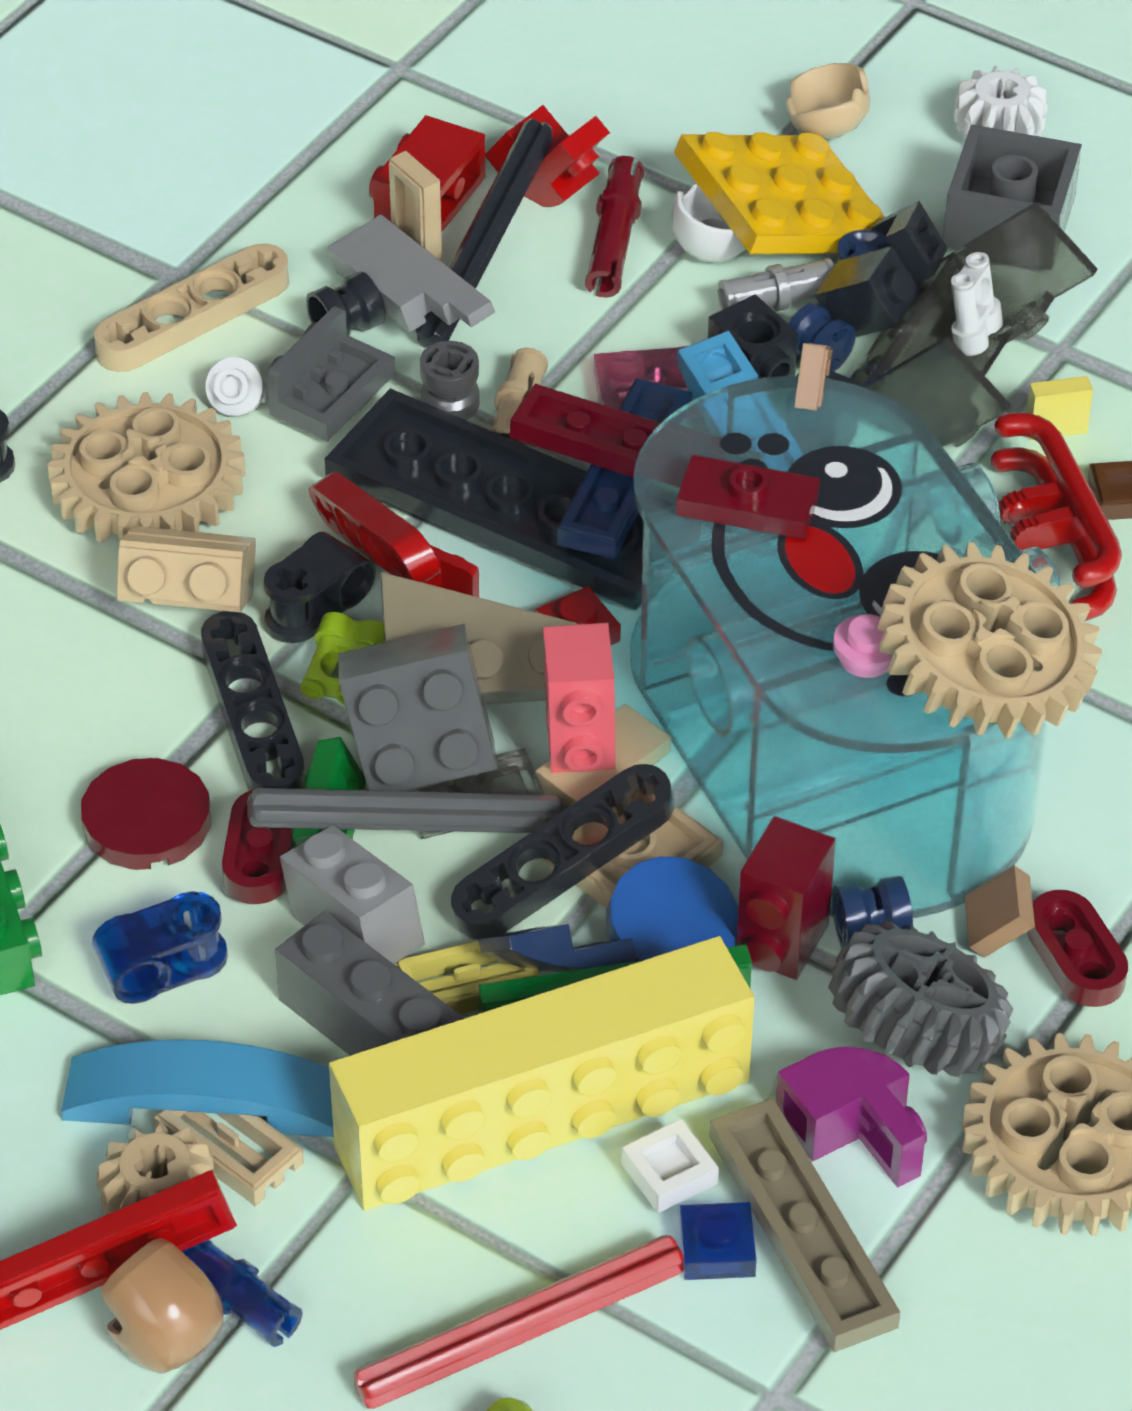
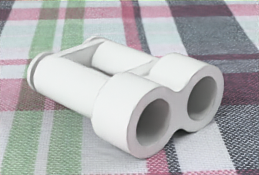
(975, 306)

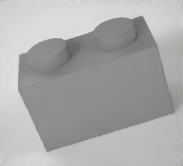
(356, 890)

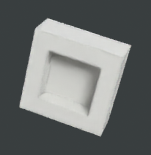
(669, 1165)

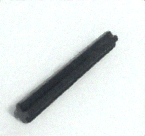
(493, 218)

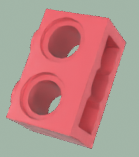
(579, 697)

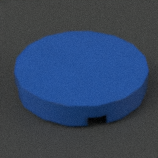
(670, 907)

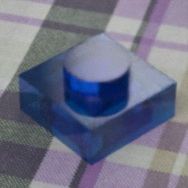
(717, 1241)

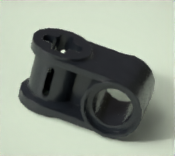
(312, 582)

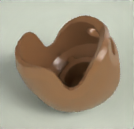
(162, 1307)

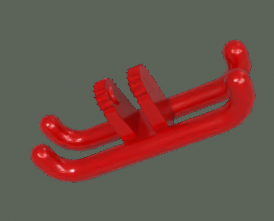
(1058, 508)

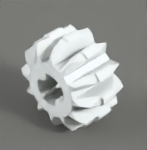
(1001, 102)

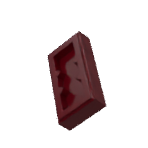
(748, 496)

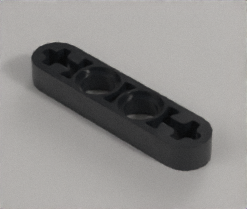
(252, 707)
(555, 843)

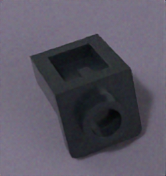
(914, 240)

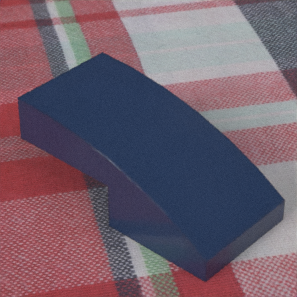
(552, 950)

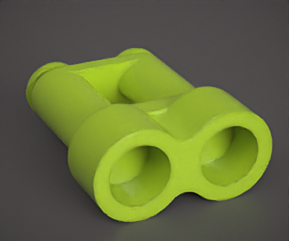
(336, 635)

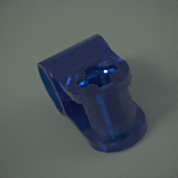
(157, 950)

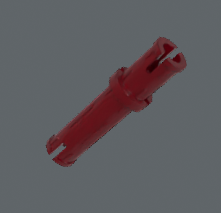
(617, 214)

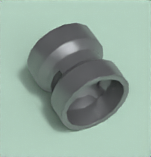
(450, 378)

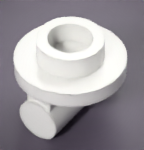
(236, 386)

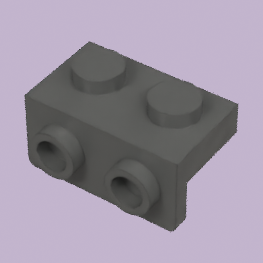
(326, 377)

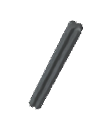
(400, 810)

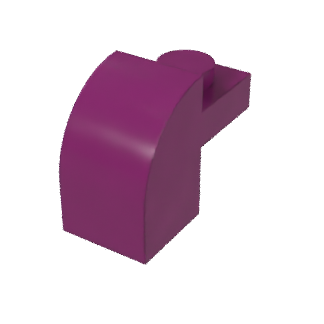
(852, 1097)

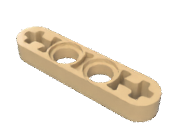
(134, 336)

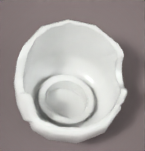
(702, 229)

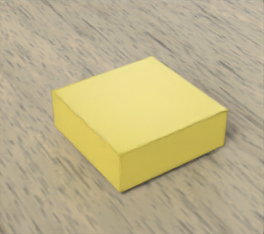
(1063, 403)

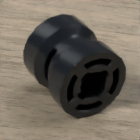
(355, 296)

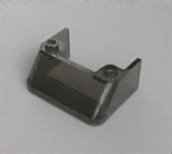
(922, 364)

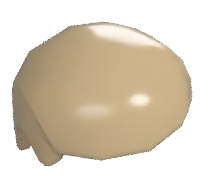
(829, 100)

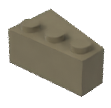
(502, 637)

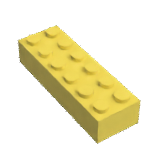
(541, 1072)

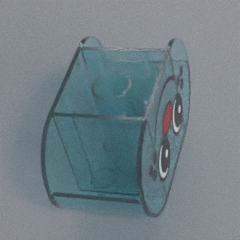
(745, 627)

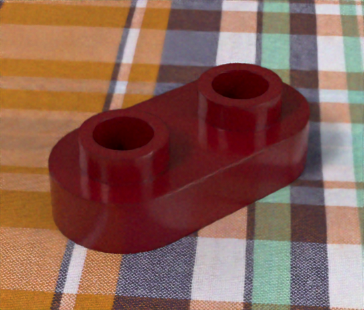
(253, 857)
(1080, 954)

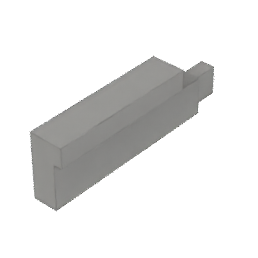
(408, 276)

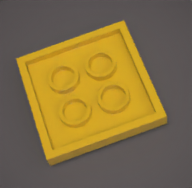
(778, 190)

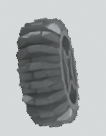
(920, 998)

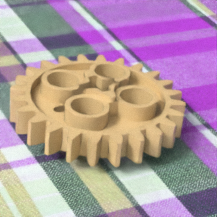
(146, 467)
(989, 640)
(1053, 1100)

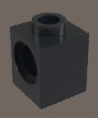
(761, 335)

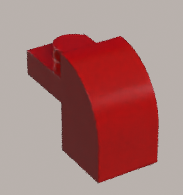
(566, 164)

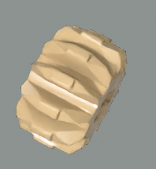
(149, 1165)

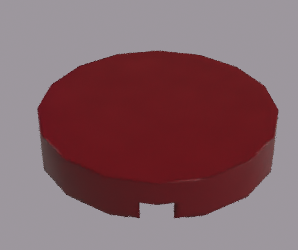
(145, 813)

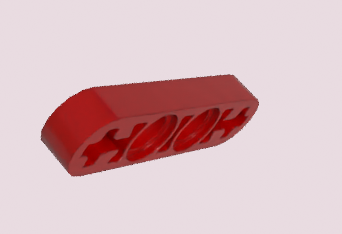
(373, 529)

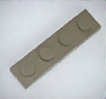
(804, 1225)

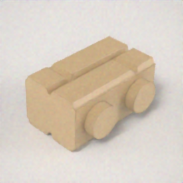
(186, 569)

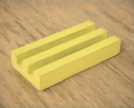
(462, 988)

